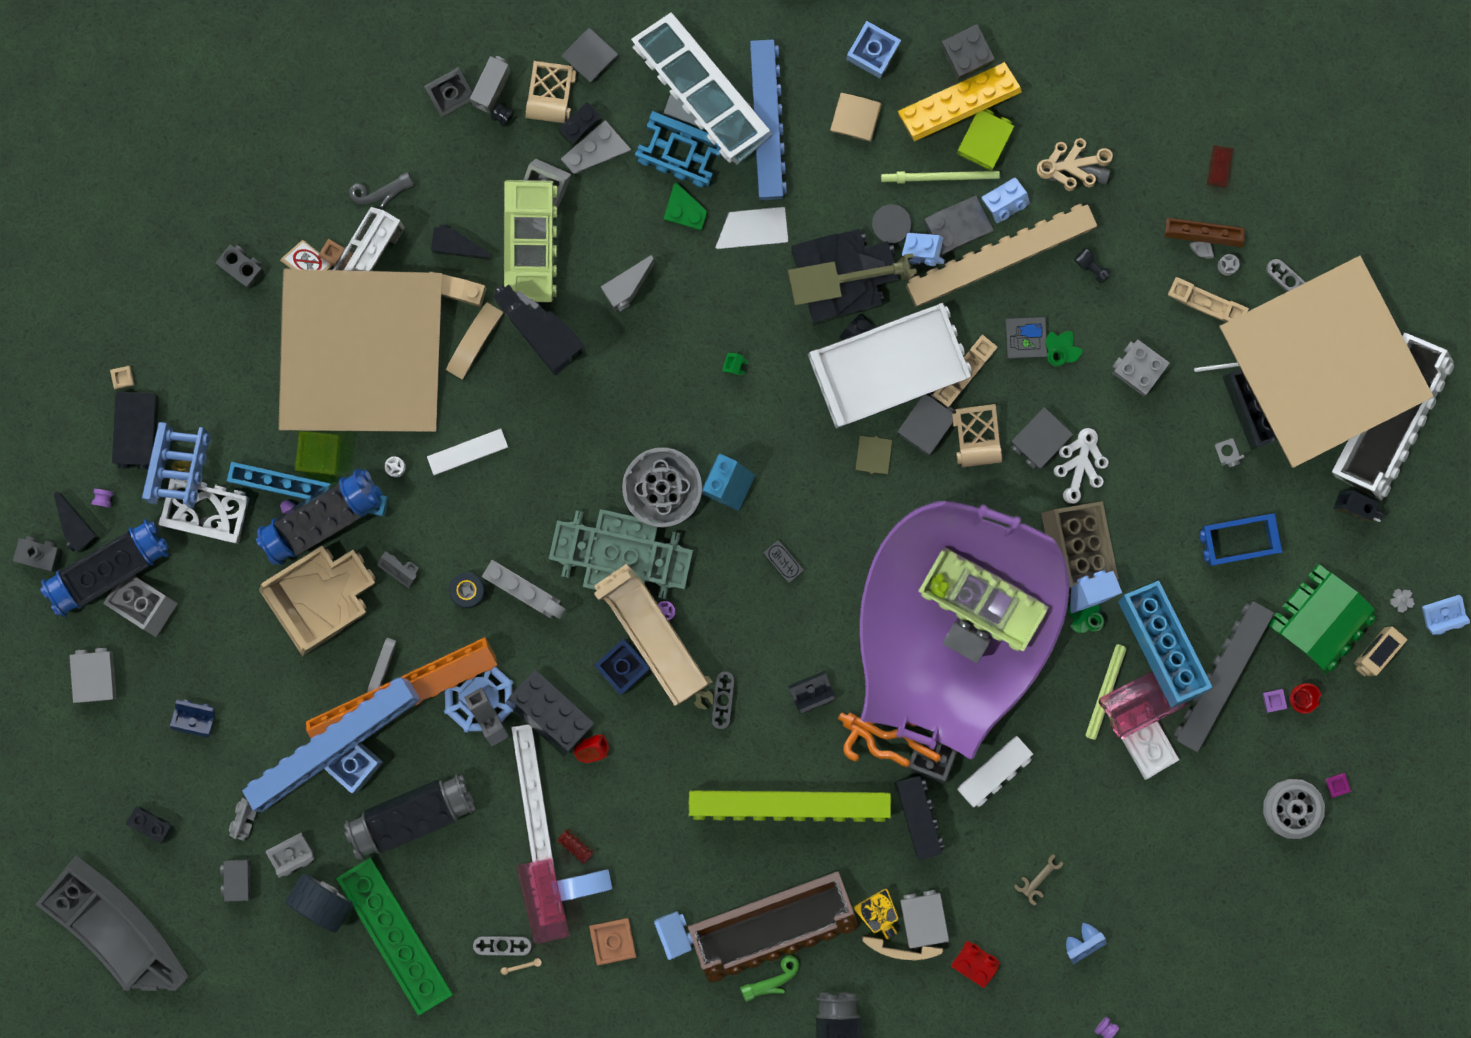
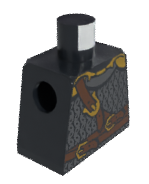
(1358, 506)

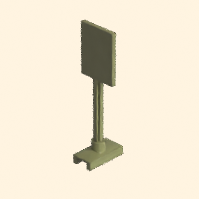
(822, 281)

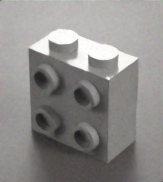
(1139, 367)

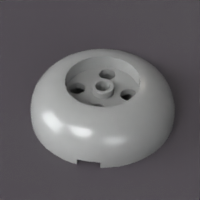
(661, 463)

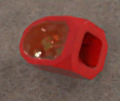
(592, 749)

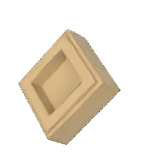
(122, 377)

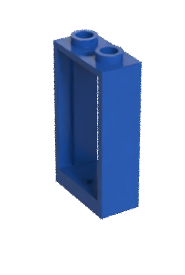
(1272, 533)

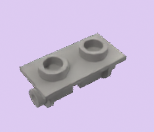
(239, 825)

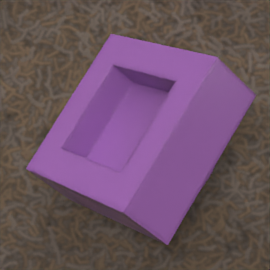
(1274, 700)

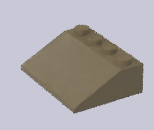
(1082, 538)

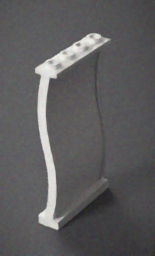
(890, 365)

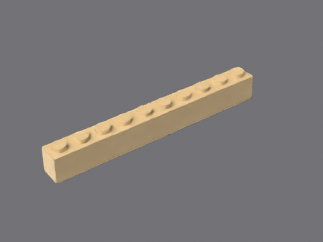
(1001, 256)

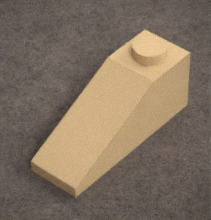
(462, 290)

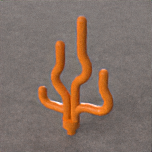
(861, 728)

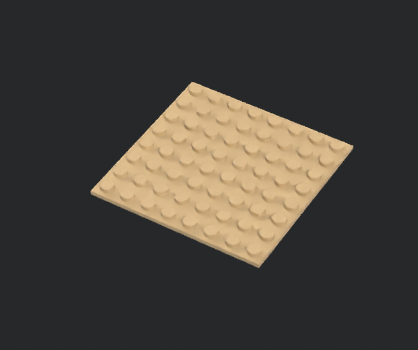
(359, 350)
(1326, 361)

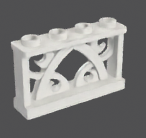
(222, 532)

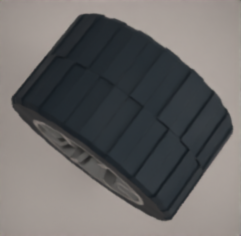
(319, 903)

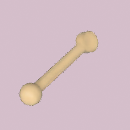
(537, 962)

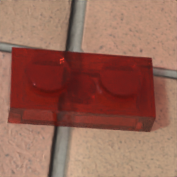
(1219, 166)

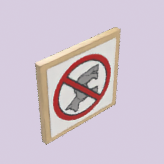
(304, 257)

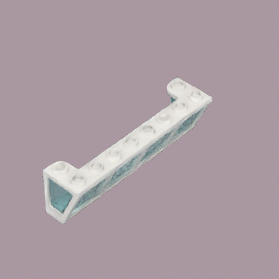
(701, 88)

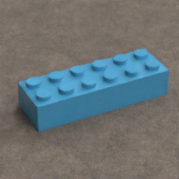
(1165, 644)

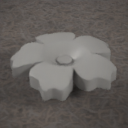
(1402, 600)

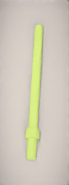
(901, 177)

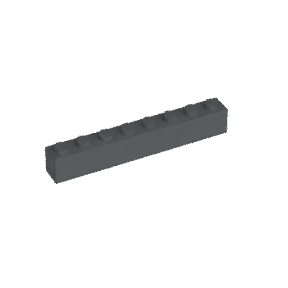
(1224, 675)

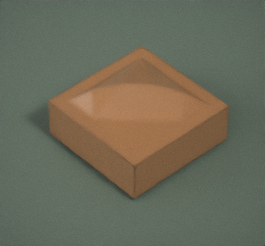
(331, 252)

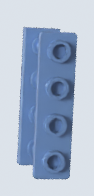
(161, 454)

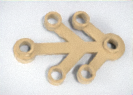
(1071, 164)

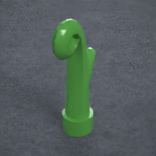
(769, 986)

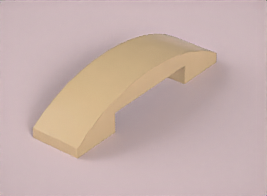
(1205, 301)
(474, 340)
(976, 358)
(926, 951)

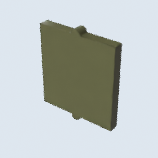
(873, 455)

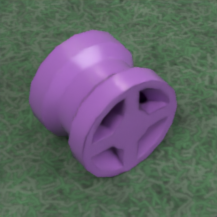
(102, 498)
(667, 609)
(1106, 1028)

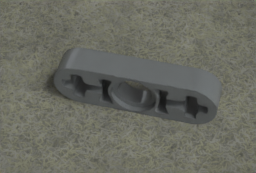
(719, 685)

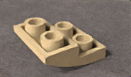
(855, 117)

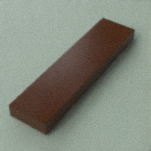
(1204, 232)

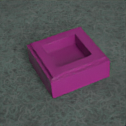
(1337, 785)

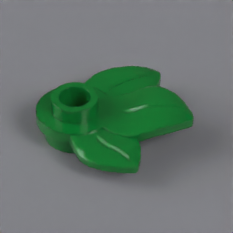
(1063, 346)
(1083, 618)

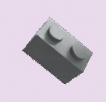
(236, 880)

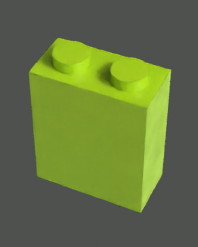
(985, 139)

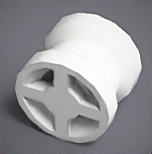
(392, 465)

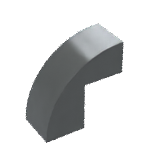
(486, 716)

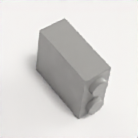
(490, 84)
(92, 676)
(924, 919)

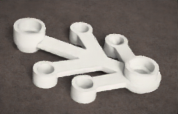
(1081, 463)

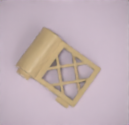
(545, 107)
(977, 452)

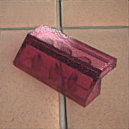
(1136, 705)
(542, 900)

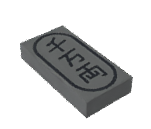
(783, 561)

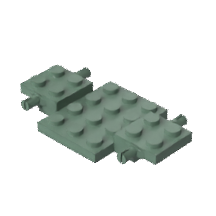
(618, 542)

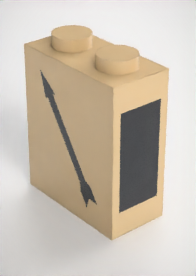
(1379, 652)

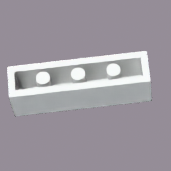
(995, 771)

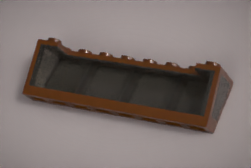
(773, 927)

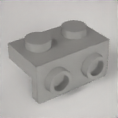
(290, 855)

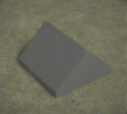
(449, 92)

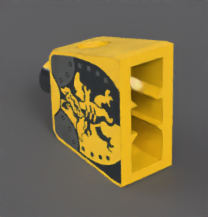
(878, 913)

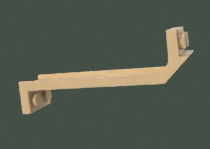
(652, 634)

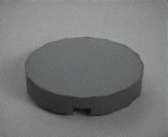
(891, 223)

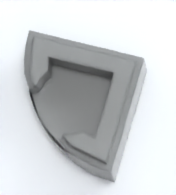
(1202, 249)

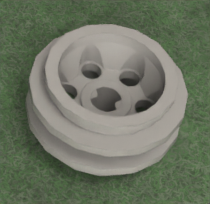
(1276, 820)

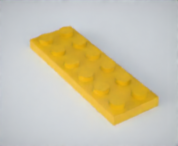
(959, 101)

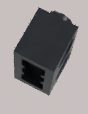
(149, 824)

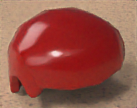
(1305, 698)

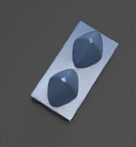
(1092, 941)

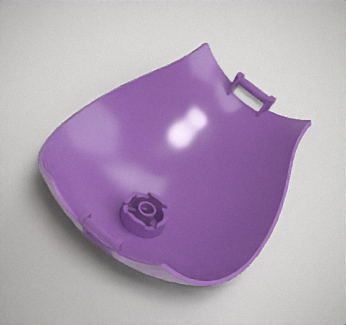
(902, 633)

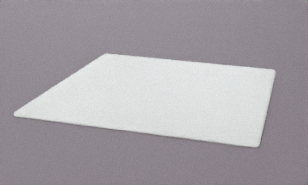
(754, 228)

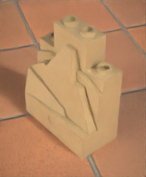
(318, 596)

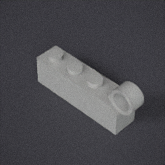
(523, 590)

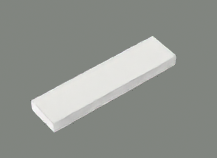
(467, 452)

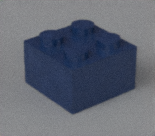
(622, 666)

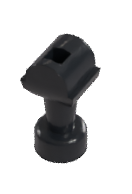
(1086, 261)

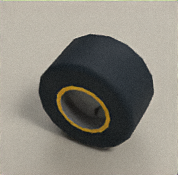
(460, 589)

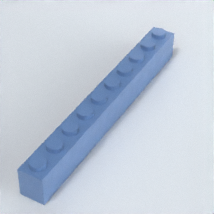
(331, 744)

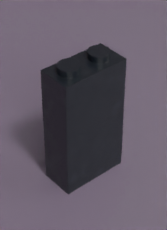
(134, 429)

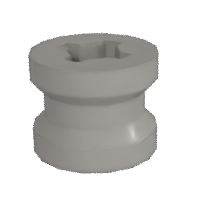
(1230, 262)

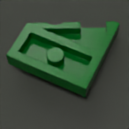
(684, 209)

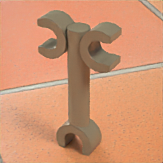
(1029, 889)

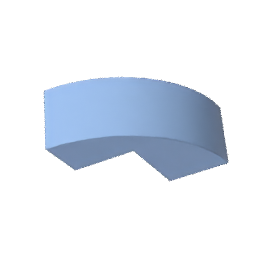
(584, 885)

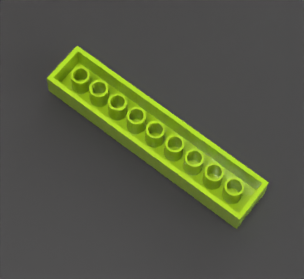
(789, 804)

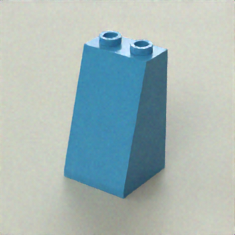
(728, 482)

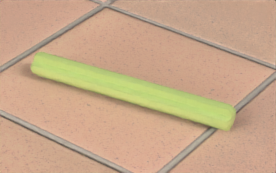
(1107, 687)

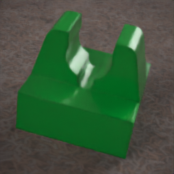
(733, 364)

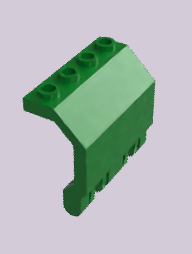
(1325, 620)

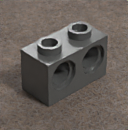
(237, 270)

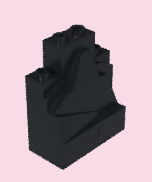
(849, 256)
(543, 331)

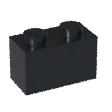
(580, 124)

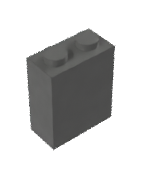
(926, 424)
(1040, 439)

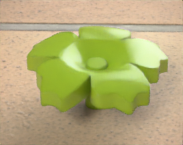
(939, 586)

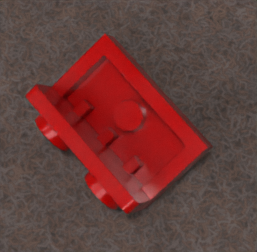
(975, 964)

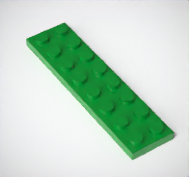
(394, 936)

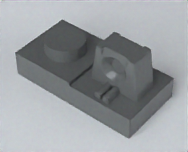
(404, 574)

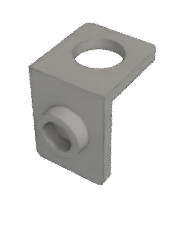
(1231, 460)

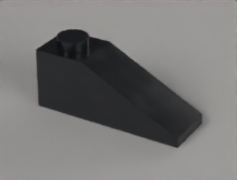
(450, 242)
(74, 527)

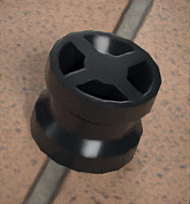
(502, 114)

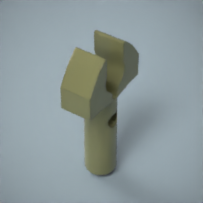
(708, 694)

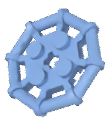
(490, 690)

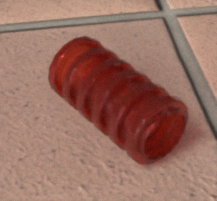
(575, 846)

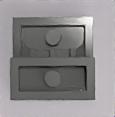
(590, 55)

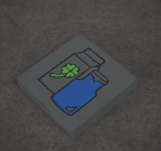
(1026, 337)

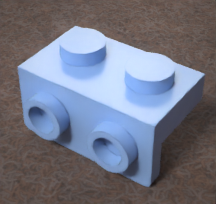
(1006, 200)
(924, 248)
(1445, 615)

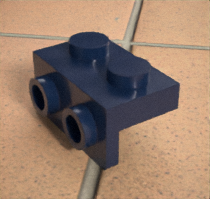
(193, 718)

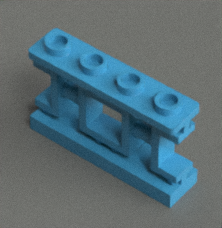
(673, 165)

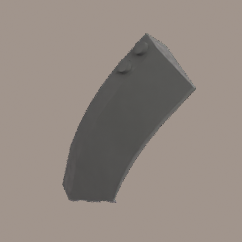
(112, 929)

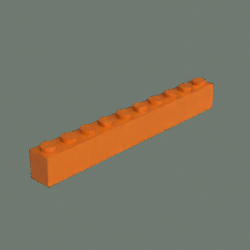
(426, 681)

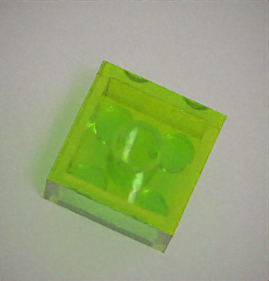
(318, 453)

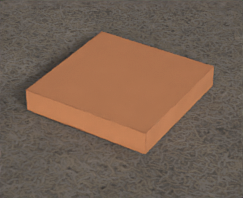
(612, 941)

